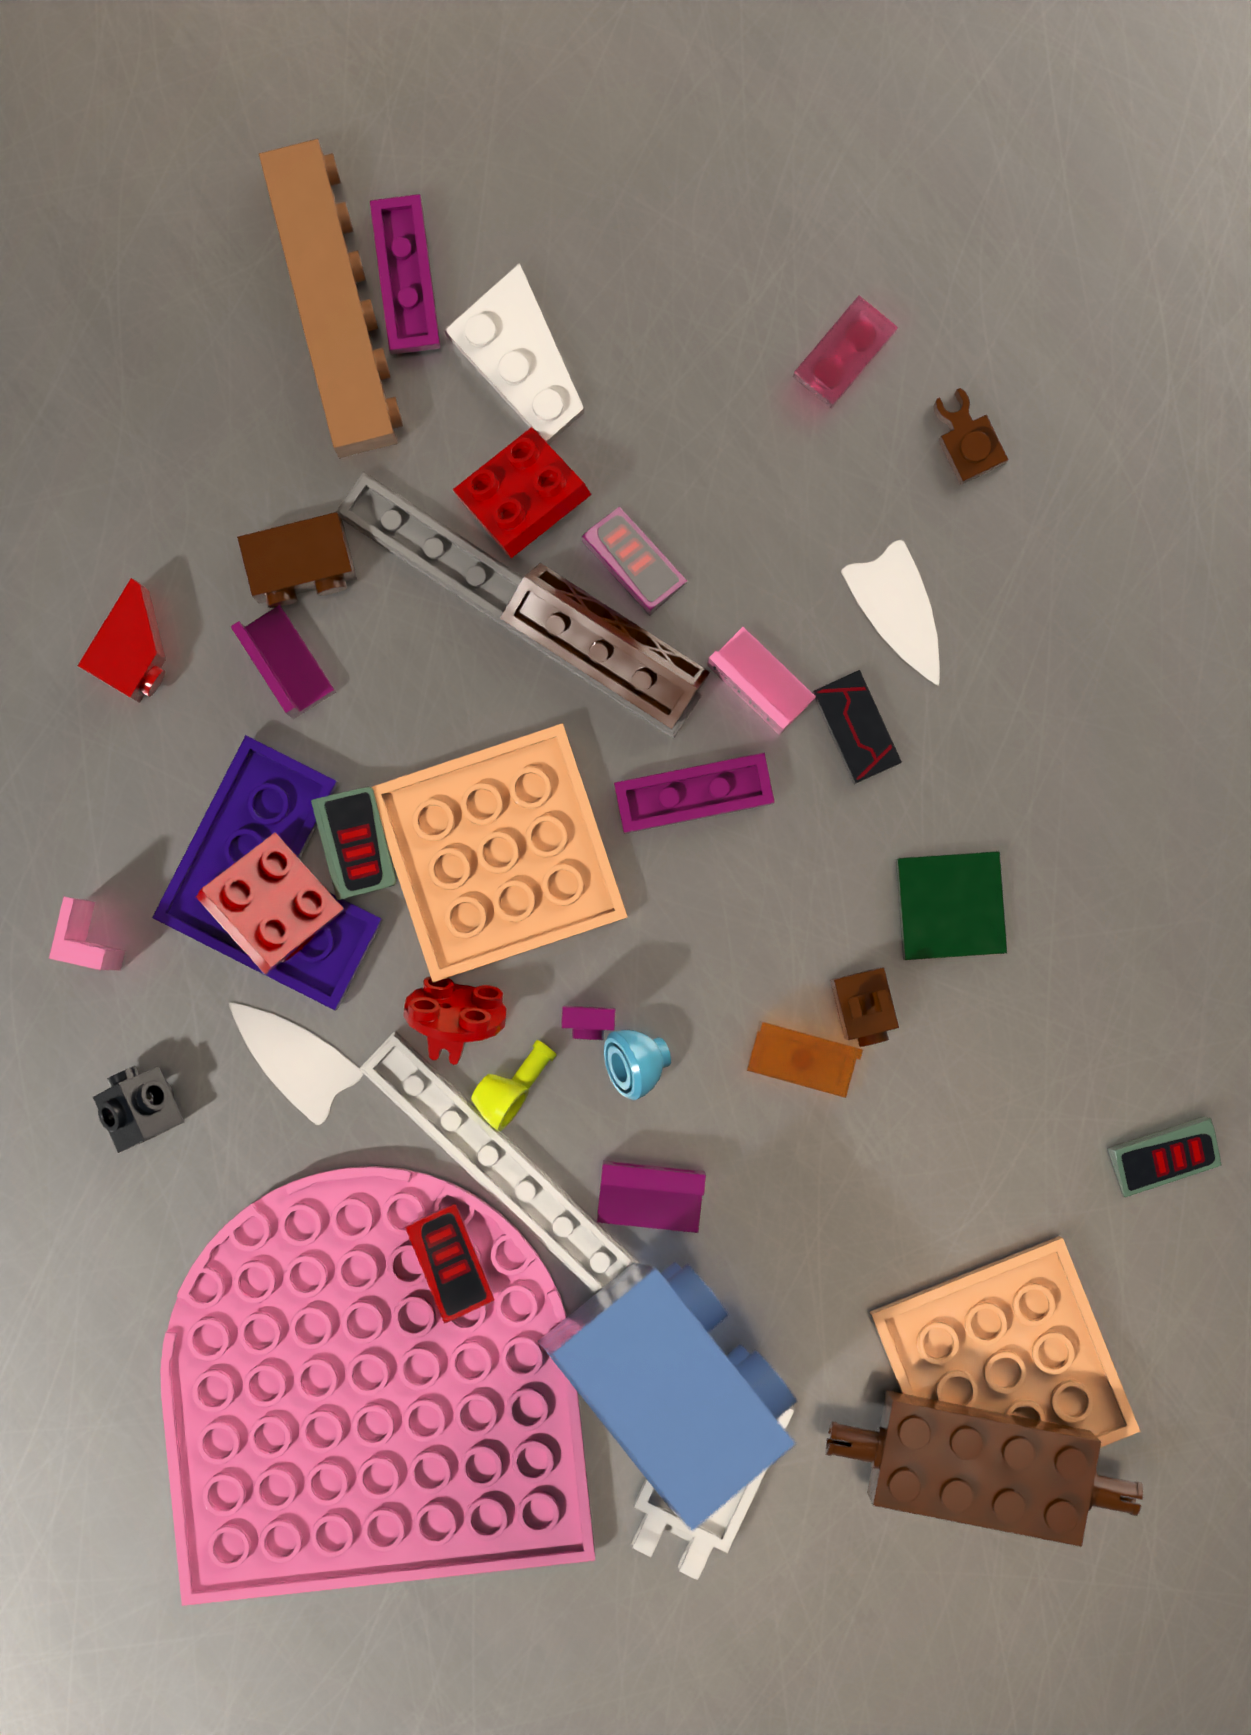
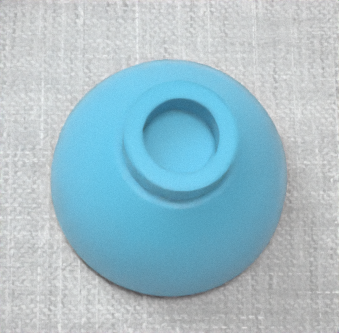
(635, 1061)

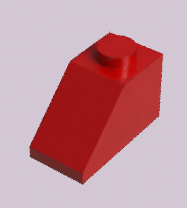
(128, 646)

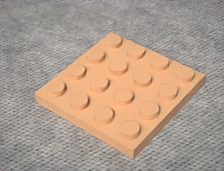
(498, 853)
(1010, 1344)

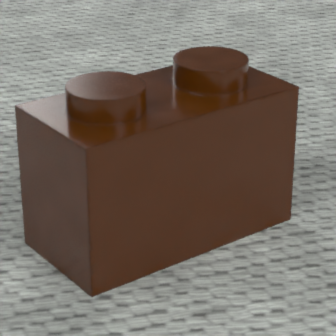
(297, 560)

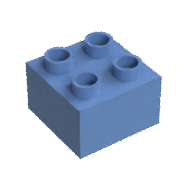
(666, 1390)

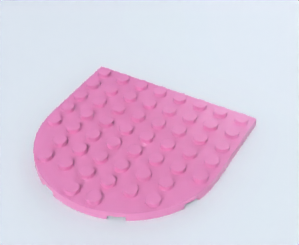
(337, 1420)

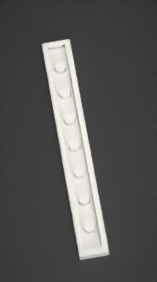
(496, 1163)

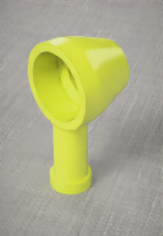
(501, 1098)

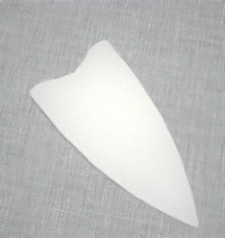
(898, 607)
(296, 1060)

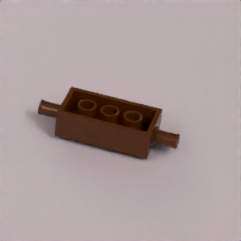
(984, 1468)

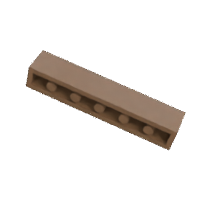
(328, 298)

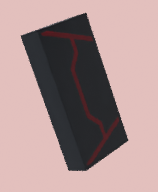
(857, 727)

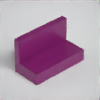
(284, 662)
(651, 1196)

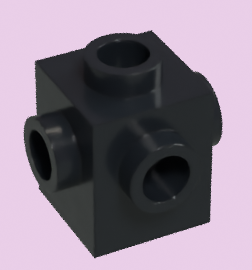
(137, 1107)

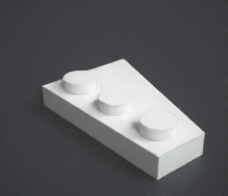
(518, 356)

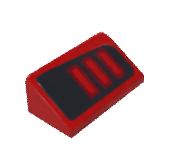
(449, 1263)

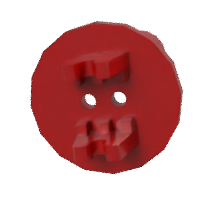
(454, 1015)

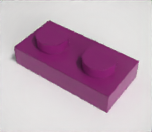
(588, 1022)

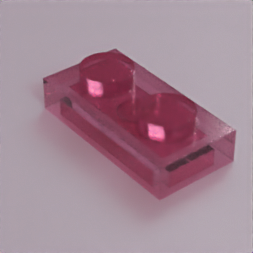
(845, 351)

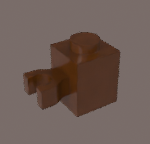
(865, 1006)

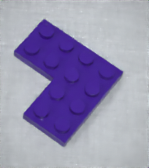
(255, 799)

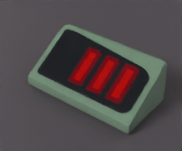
(354, 842)
(1165, 1156)

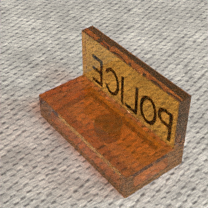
(803, 1059)

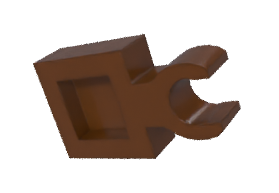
(970, 444)

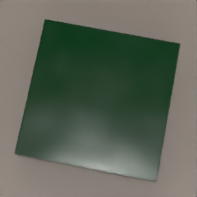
(951, 905)

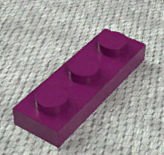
(405, 274)
(694, 793)

